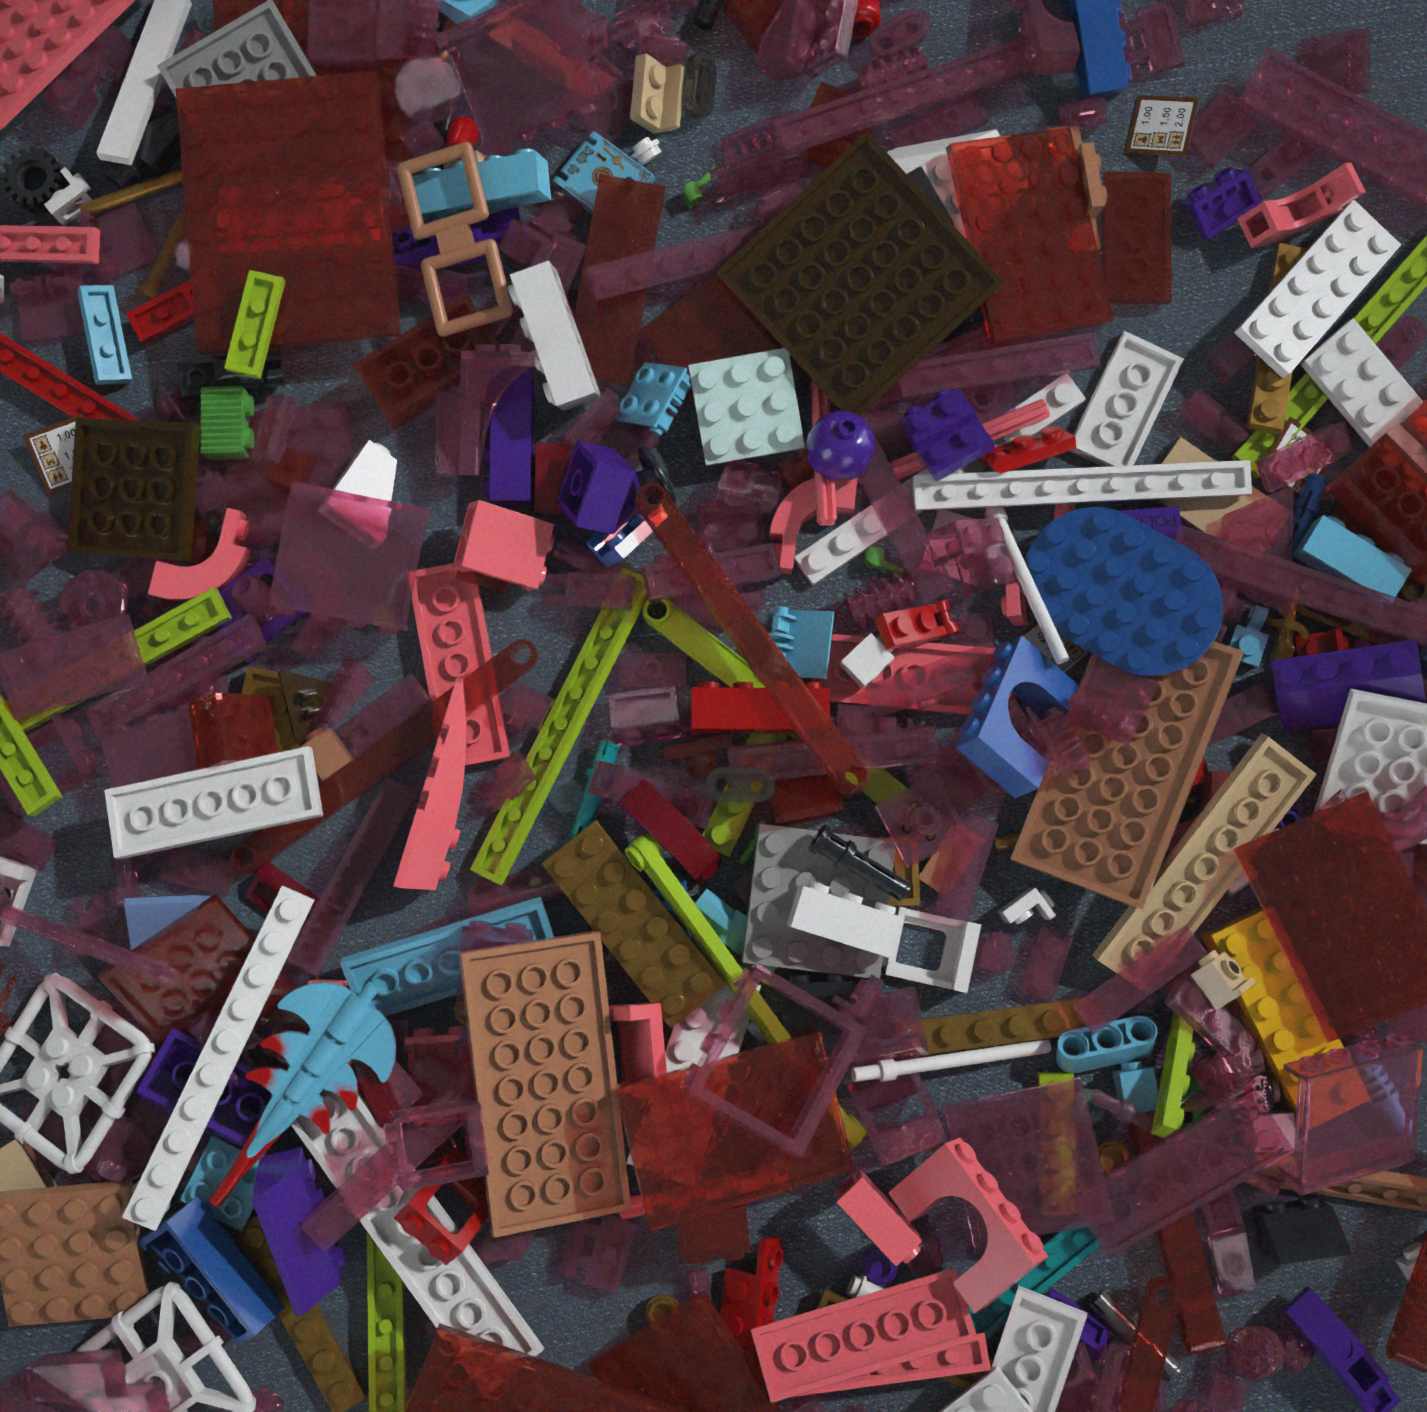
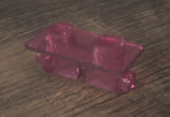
(174, 408)
(1214, 421)

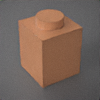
(328, 752)

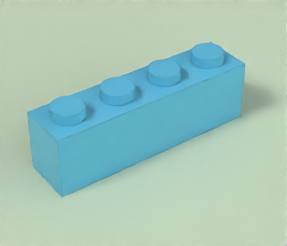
(505, 181)

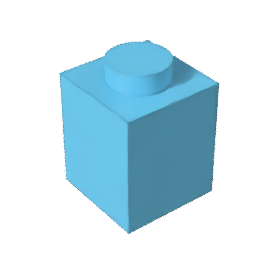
(1137, 1085)

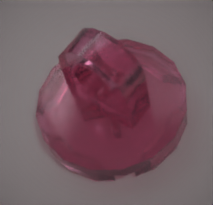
(427, 87)
(121, 1153)

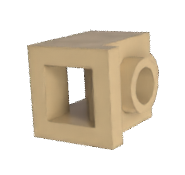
(1221, 978)

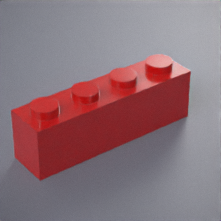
(744, 709)

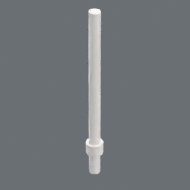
(1029, 588)
(889, 1069)

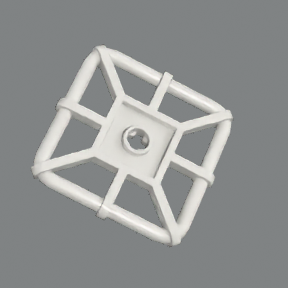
(85, 1067)
(167, 1360)

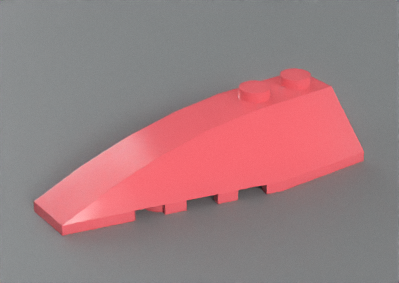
(439, 803)

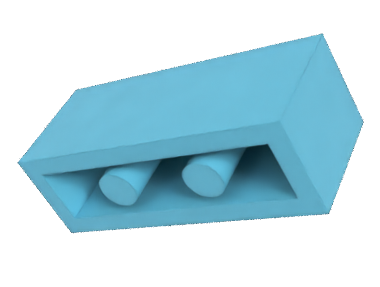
(1351, 557)

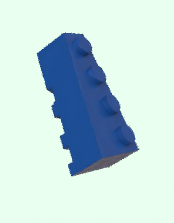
(1101, 45)
(214, 1270)

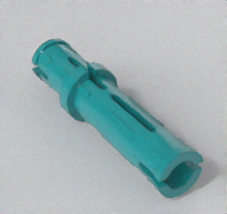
(590, 803)

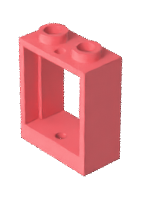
(878, 1217)

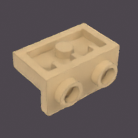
(656, 95)

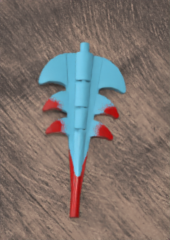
(341, 1029)

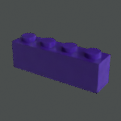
(512, 446)

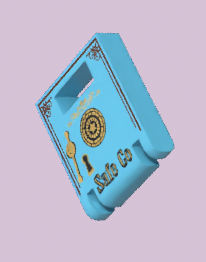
(589, 162)

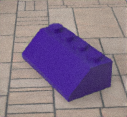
(1316, 686)
(237, 1106)
(282, 1199)

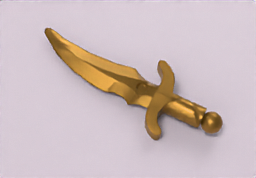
(1283, 639)

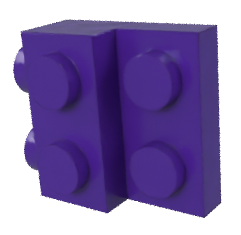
(946, 433)

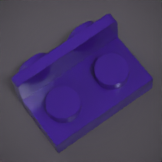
(1221, 201)

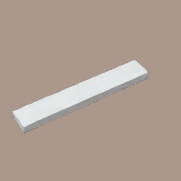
(142, 81)

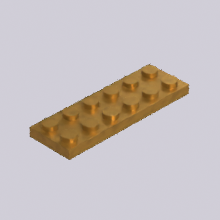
(633, 923)

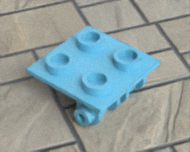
(651, 396)
(804, 639)
(209, 1173)

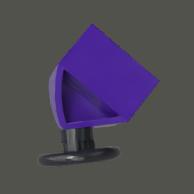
(603, 487)

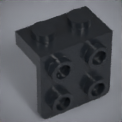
(799, 1020)

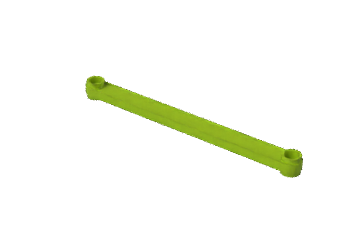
(731, 668)
(646, 855)

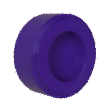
(878, 1267)

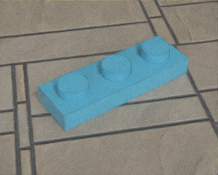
(104, 334)

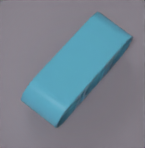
(1118, 1033)

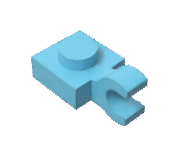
(1249, 636)

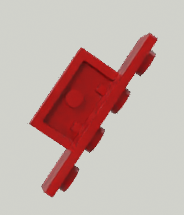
(752, 1296)

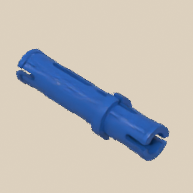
(1313, 487)

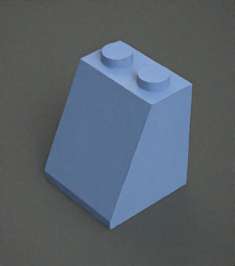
(151, 914)

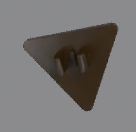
(302, 700)

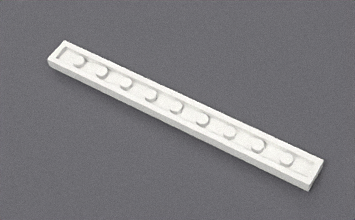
(1083, 485)
(865, 527)
(218, 1059)

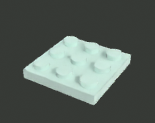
(746, 406)

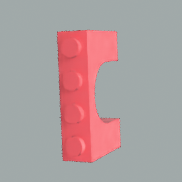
(1010, 1246)

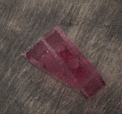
(28, 536)

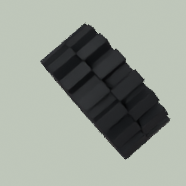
(22, 168)

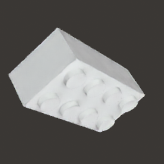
(555, 336)

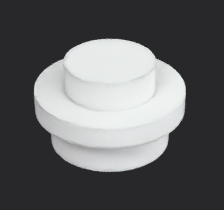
(646, 151)

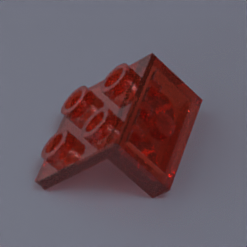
(231, 728)

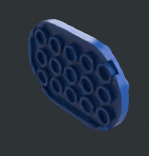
(1126, 591)

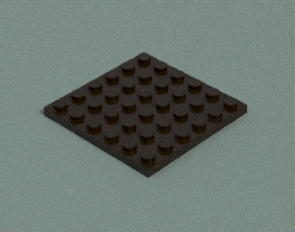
(860, 277)

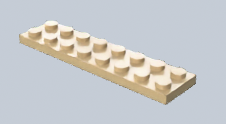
(1204, 859)

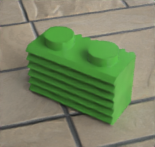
(226, 423)

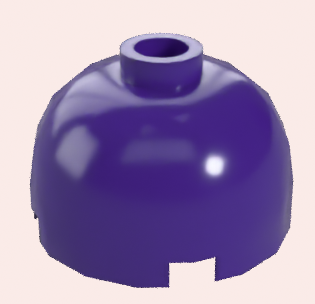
(840, 445)

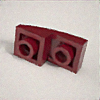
(549, 472)

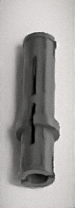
(1125, 1327)

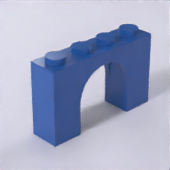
(988, 732)

